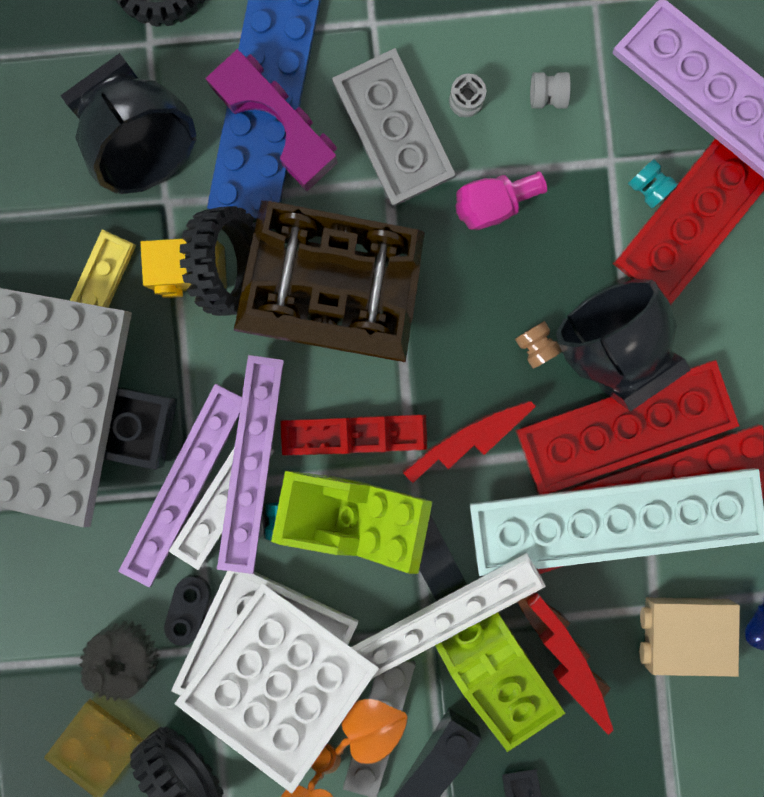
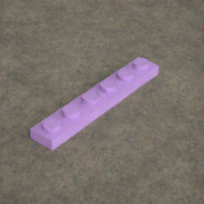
(250, 465)
(182, 486)

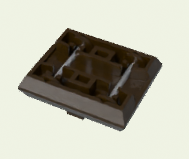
(329, 290)

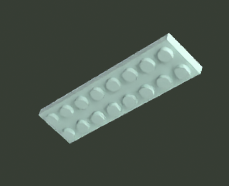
(620, 521)

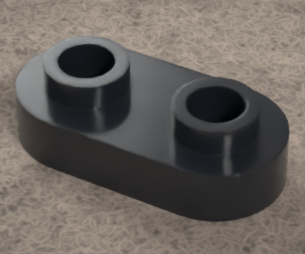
(187, 611)

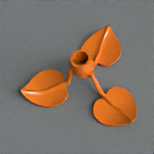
(372, 735)

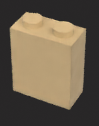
(690, 636)

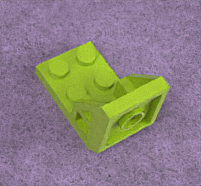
(352, 520)
(500, 681)

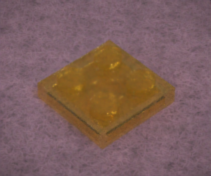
(93, 749)

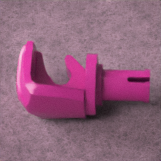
(495, 199)

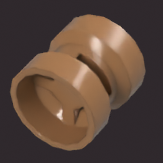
(539, 346)

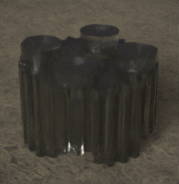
(105, 675)

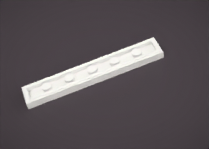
(451, 614)

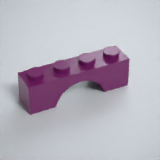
(243, 88)

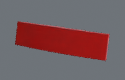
(481, 434)
(354, 435)
(574, 670)

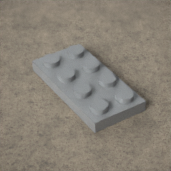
(393, 127)

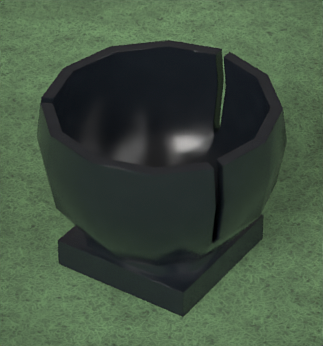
(129, 128)
(624, 341)

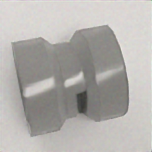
(550, 90)
(466, 103)

